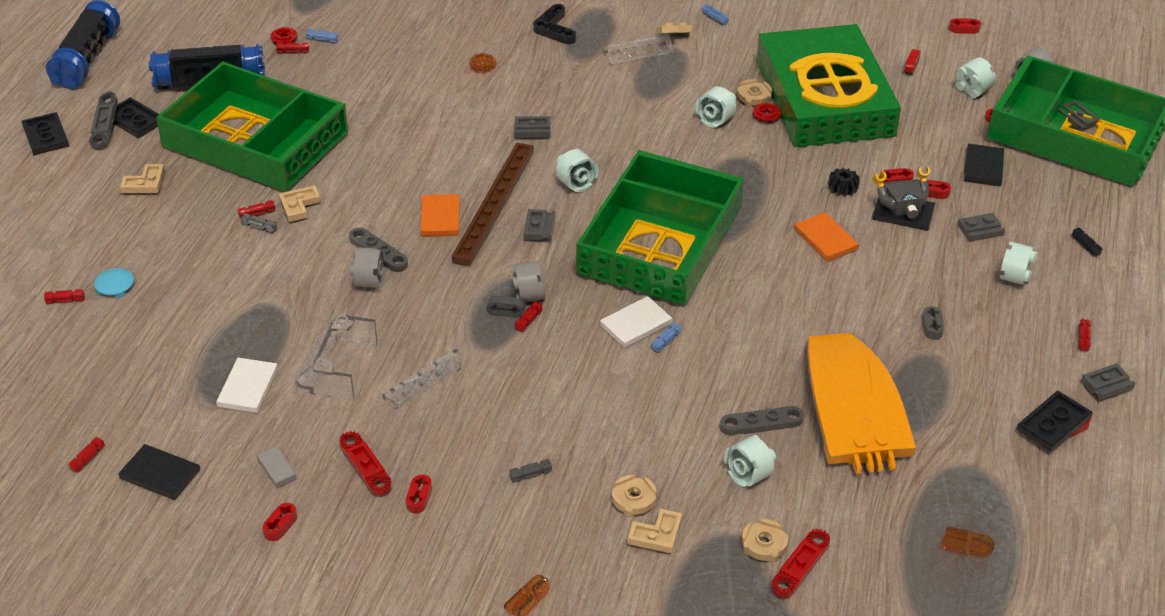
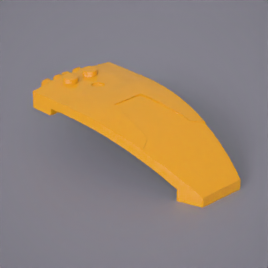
(856, 404)

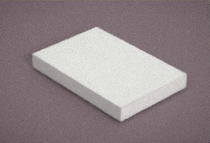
(636, 321)
(247, 385)

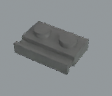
(1077, 119)
(532, 126)
(539, 225)
(981, 227)
(1108, 381)

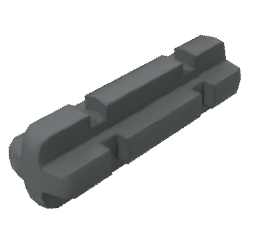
(258, 222)
(530, 470)

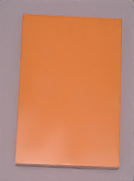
(440, 215)
(826, 236)

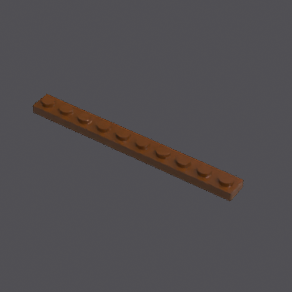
(492, 204)

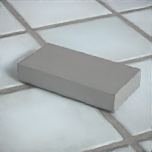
(276, 467)

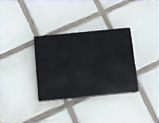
(135, 118)
(45, 133)
(984, 164)
(921, 222)
(1054, 420)
(159, 471)

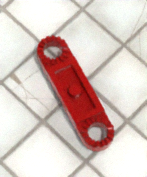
(365, 463)
(800, 563)

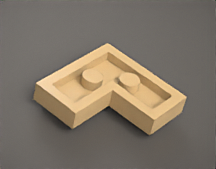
(671, 29)
(147, 183)
(294, 202)
(657, 537)

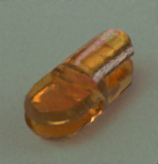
(967, 542)
(528, 596)

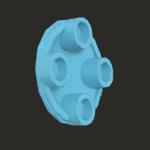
(114, 282)

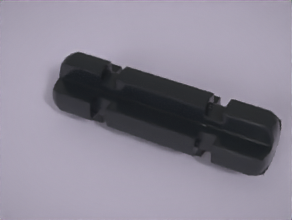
(1087, 242)

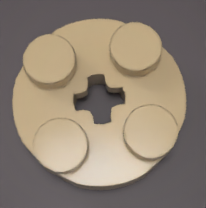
(754, 93)
(634, 505)
(764, 551)

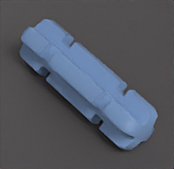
(715, 14)
(321, 35)
(665, 337)

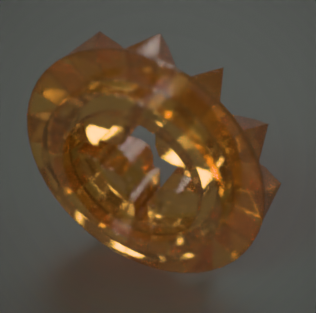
(488, 62)

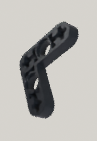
(547, 25)

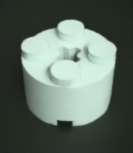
(975, 77)
(716, 106)
(576, 170)
(1017, 263)
(749, 461)

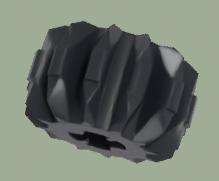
(843, 182)

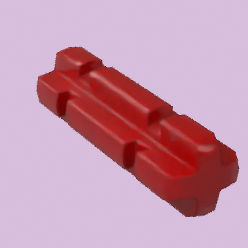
(292, 47)
(257, 209)
(64, 296)
(528, 316)
(1084, 335)
(86, 454)

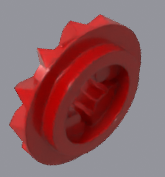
(283, 35)
(773, 112)

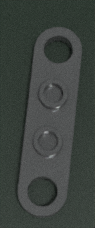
(103, 120)
(369, 240)
(761, 420)

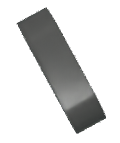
(506, 306)
(928, 323)

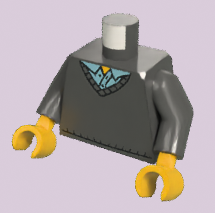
(903, 196)

